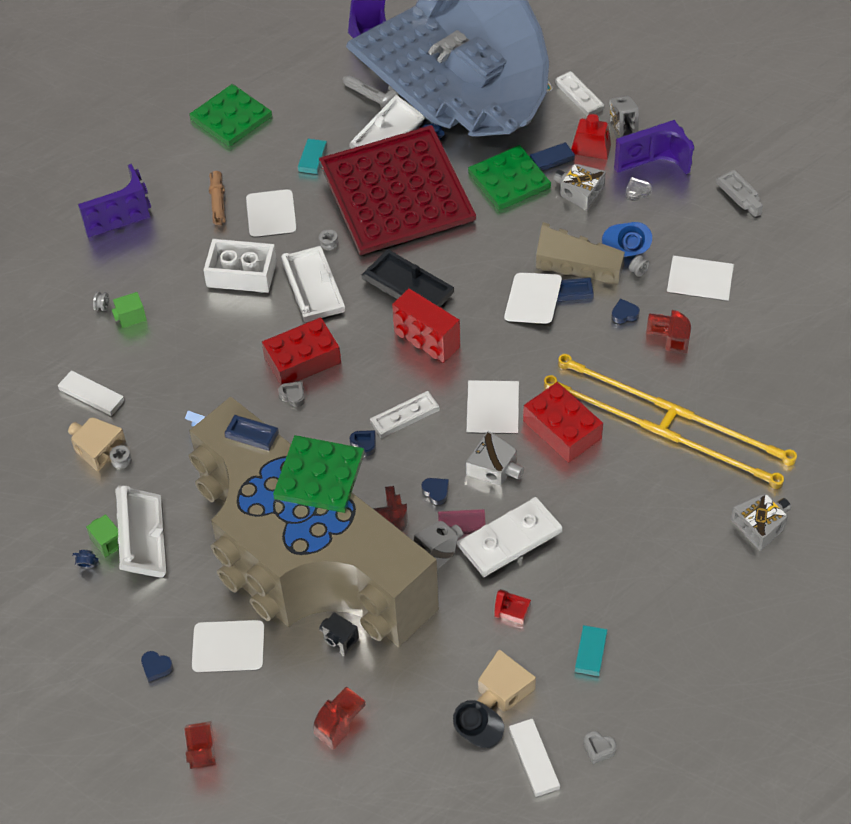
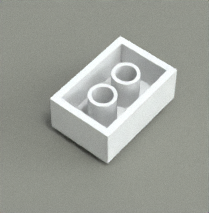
(240, 265)

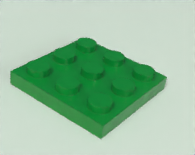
(230, 115)
(509, 177)
(319, 474)

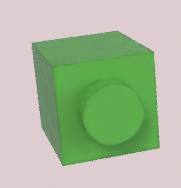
(128, 310)
(104, 535)

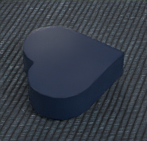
(624, 312)
(365, 440)
(436, 490)
(155, 665)

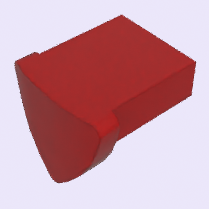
(511, 606)

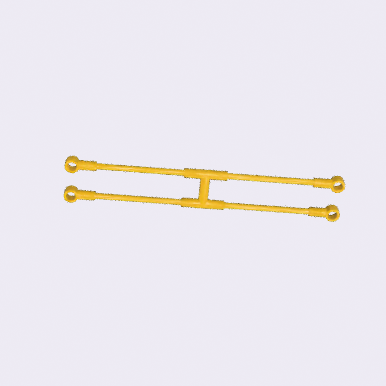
(674, 409)

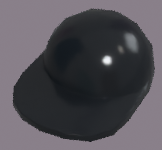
(478, 723)

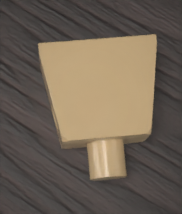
(95, 441)
(504, 682)

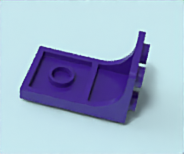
(365, 16)
(659, 142)
(116, 208)

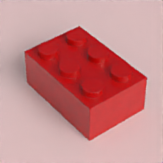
(426, 325)
(301, 352)
(563, 422)

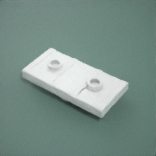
(392, 120)
(313, 283)
(140, 532)
(509, 536)

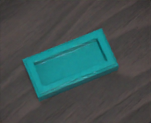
(310, 157)
(591, 650)

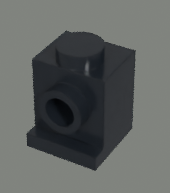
(339, 632)

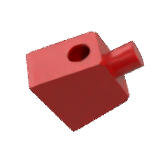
(592, 138)

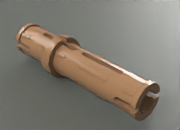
(217, 192)

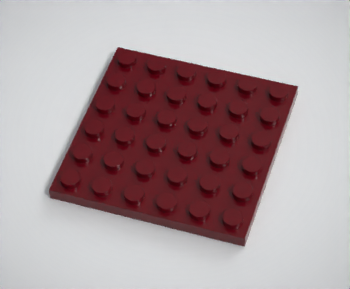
(396, 189)

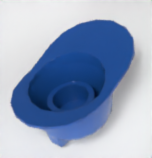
(631, 238)

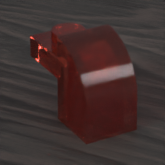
(674, 327)
(395, 511)
(334, 717)
(200, 745)

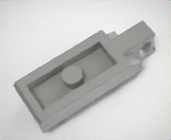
(741, 192)

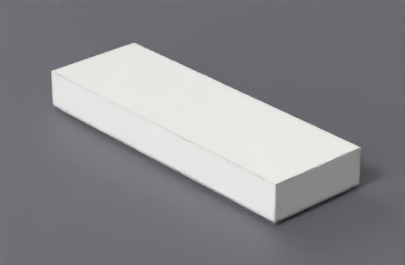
(579, 94)
(91, 393)
(404, 414)
(534, 757)

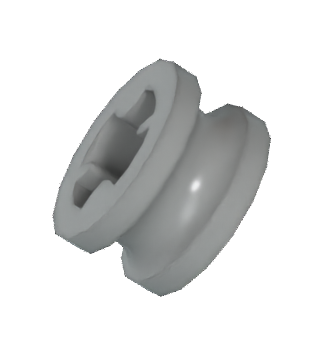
(332, 235)
(639, 266)
(101, 301)
(120, 450)

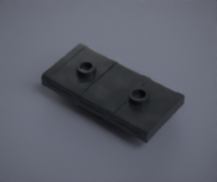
(397, 275)

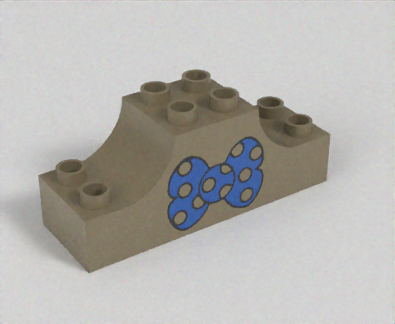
(305, 556)

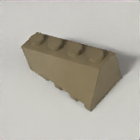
(578, 256)

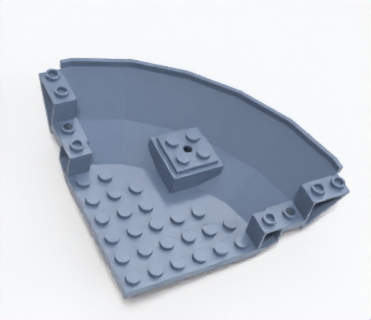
(484, 84)

